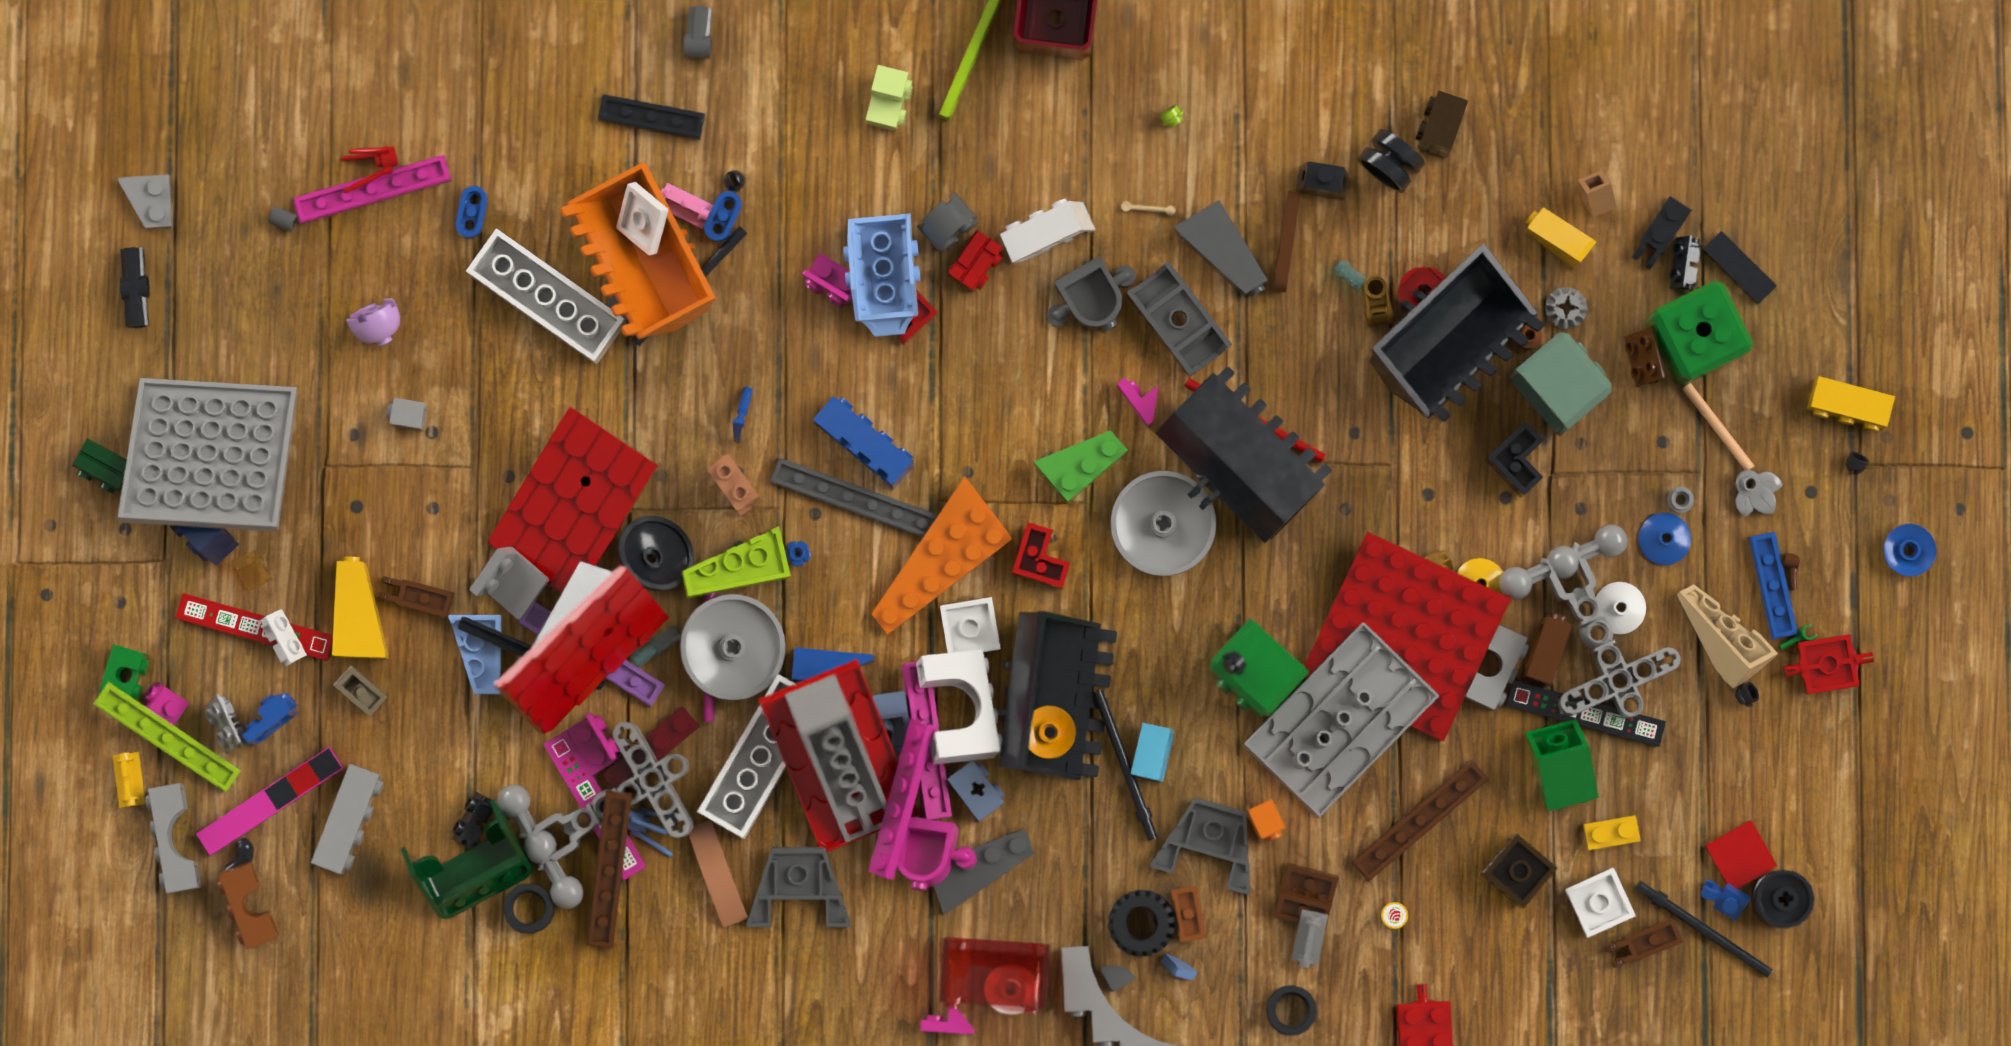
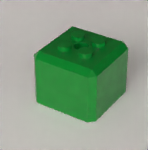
(1687, 353)
(1268, 675)

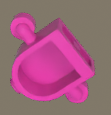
(930, 852)

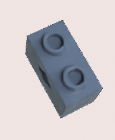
(962, 783)

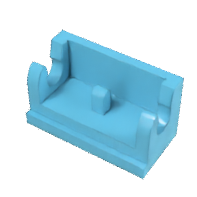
(1152, 752)

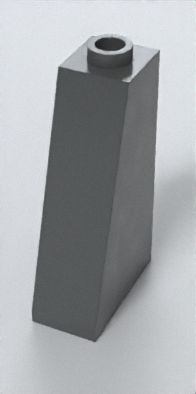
(1222, 247)

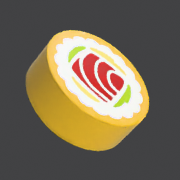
(1394, 915)

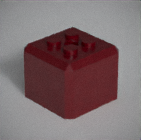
(1067, 40)

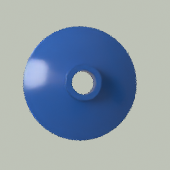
(1651, 539)
(1922, 547)

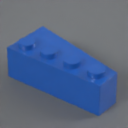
(864, 442)

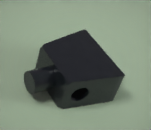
(1322, 180)

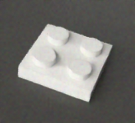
(642, 218)
(970, 626)
(1600, 902)

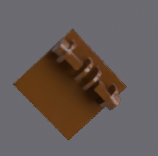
(1644, 357)

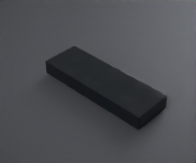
(1739, 267)

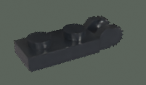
(1662, 230)

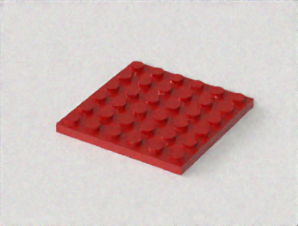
(1424, 614)

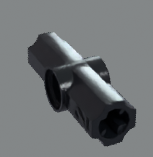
(134, 287)

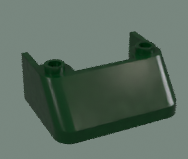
(474, 873)

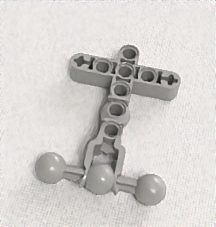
(1564, 563)
(541, 845)

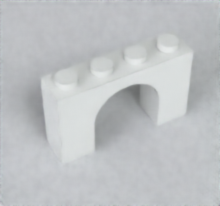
(968, 672)

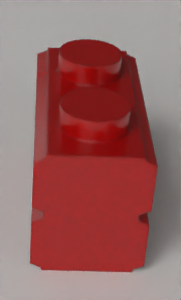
(975, 261)

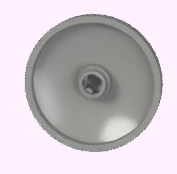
(1160, 525)
(732, 647)

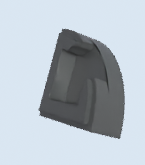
(1117, 976)

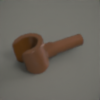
(1792, 561)

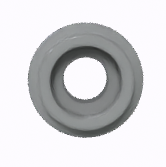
(1688, 496)

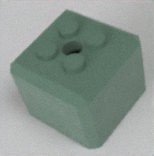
(1561, 382)

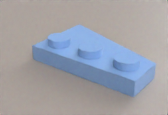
(479, 656)

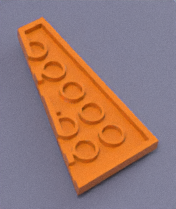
(952, 547)

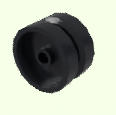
(1391, 160)
(1798, 898)

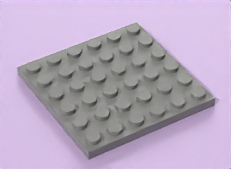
(208, 454)

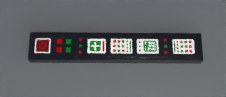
(1599, 718)

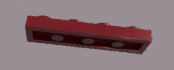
(661, 741)

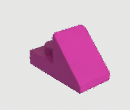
(1142, 406)
(956, 1023)

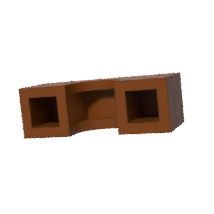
(253, 927)

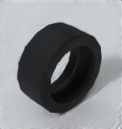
(508, 908)
(1310, 1016)

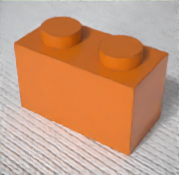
(1266, 821)

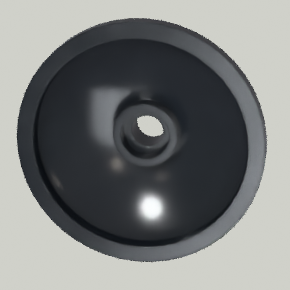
(661, 542)

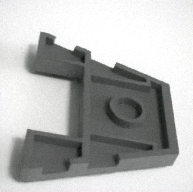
(1214, 832)
(798, 875)

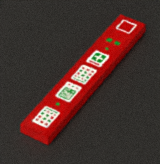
(248, 625)

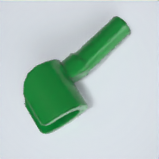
(1797, 638)

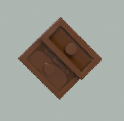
(1305, 890)

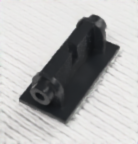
(1685, 251)
(467, 827)

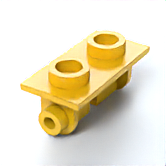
(129, 779)

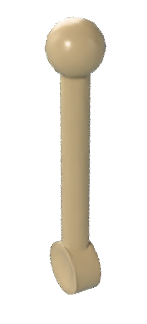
(1169, 210)

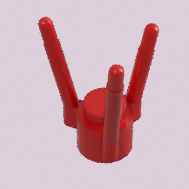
(383, 156)

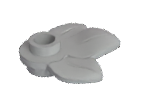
(1759, 495)

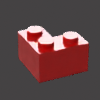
(1034, 563)

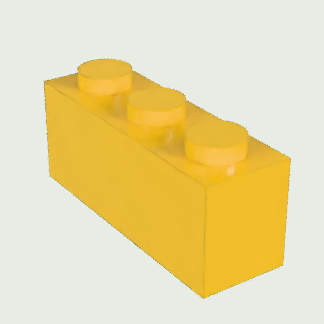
(1850, 404)

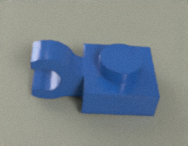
(1727, 900)

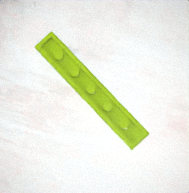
(969, 60)
(167, 737)

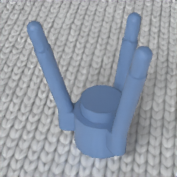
(640, 822)

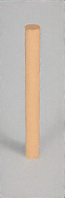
(1718, 427)

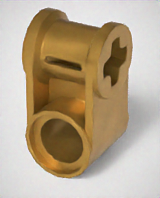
(1377, 303)

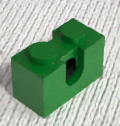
(118, 661)

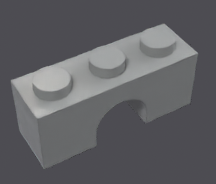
(1507, 647)

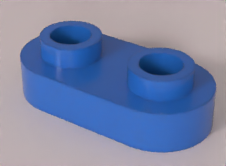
(470, 212)
(723, 217)

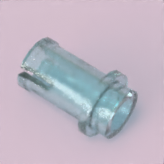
(1349, 274)

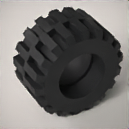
(1119, 930)

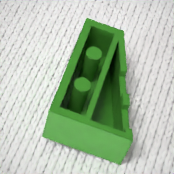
(1081, 464)

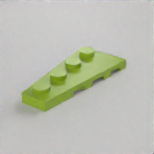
(742, 566)

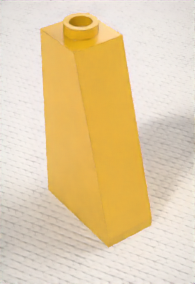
(356, 616)

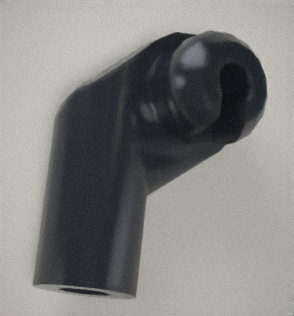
(244, 853)

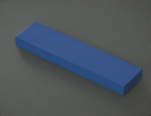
(1773, 585)

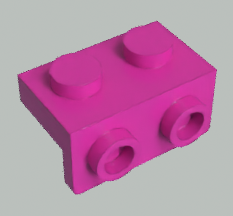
(164, 702)

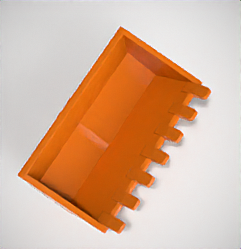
(653, 290)

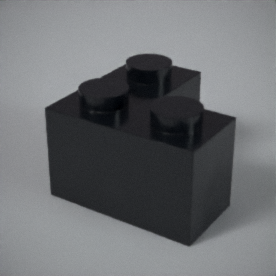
(1511, 462)

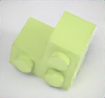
(889, 92)

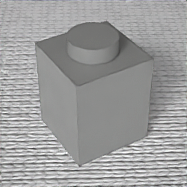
(407, 414)

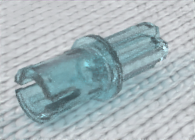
(656, 646)

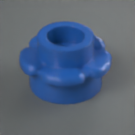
(804, 555)

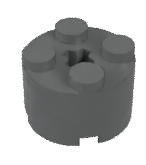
(948, 222)

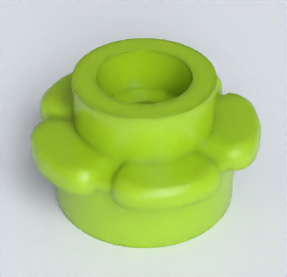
(1171, 116)

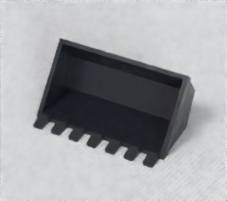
(1054, 668)

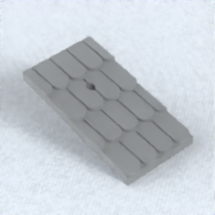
(1353, 701)

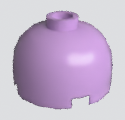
(375, 322)

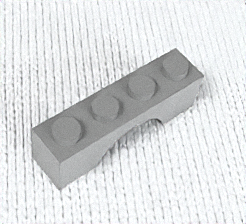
(166, 806)

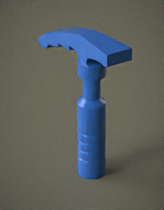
(742, 410)

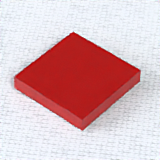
(1741, 855)

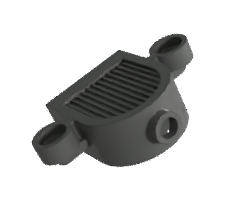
(1091, 296)

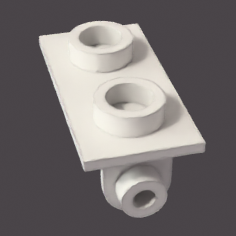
(278, 627)

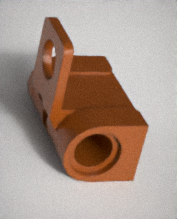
(1187, 914)

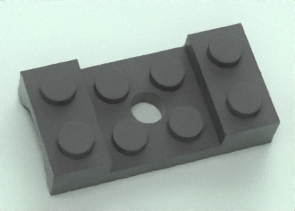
(1194, 342)

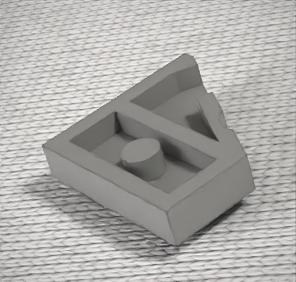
(150, 199)

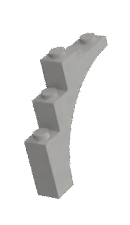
(1083, 994)

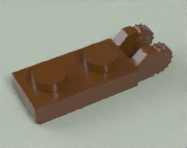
(419, 597)
(1647, 942)

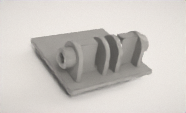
(218, 714)

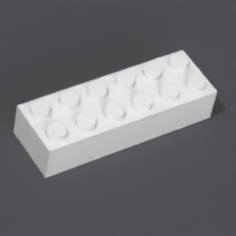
(546, 296)
(747, 775)

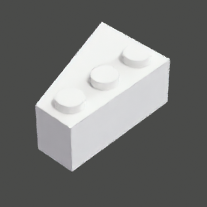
(1046, 230)

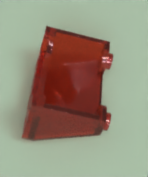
(994, 973)

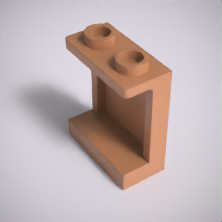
(734, 485)

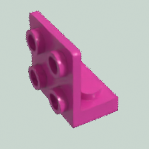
(830, 279)
(594, 744)

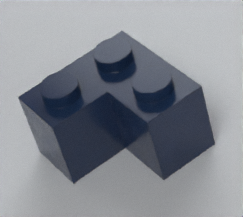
(207, 542)

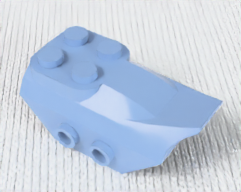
(882, 272)

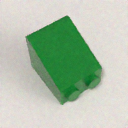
(1562, 765)

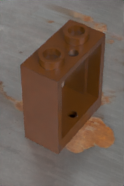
(1547, 650)

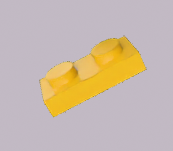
(1611, 832)

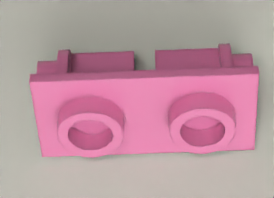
(686, 205)

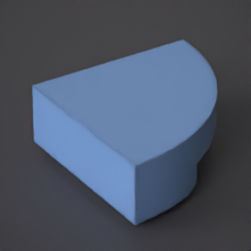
(1178, 967)

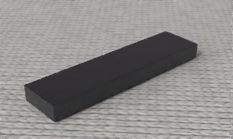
(651, 117)

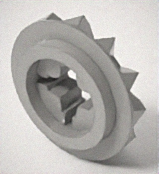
(1557, 315)

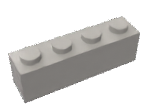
(347, 819)

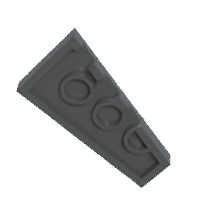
(992, 862)

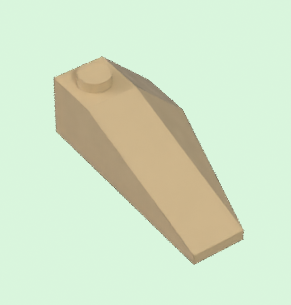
(1729, 645)

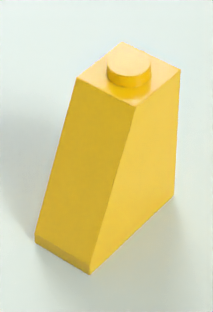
(1559, 237)

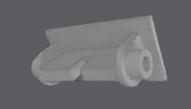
(1309, 938)

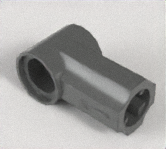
(698, 39)

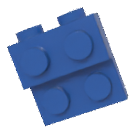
(275, 713)

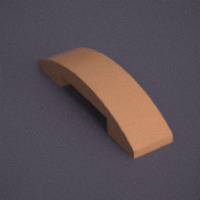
(717, 874)

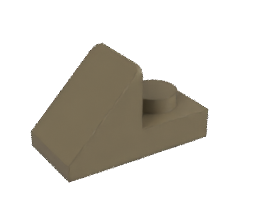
(360, 690)

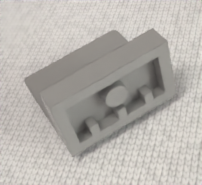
(510, 581)

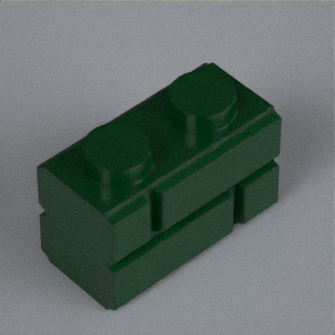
(102, 465)

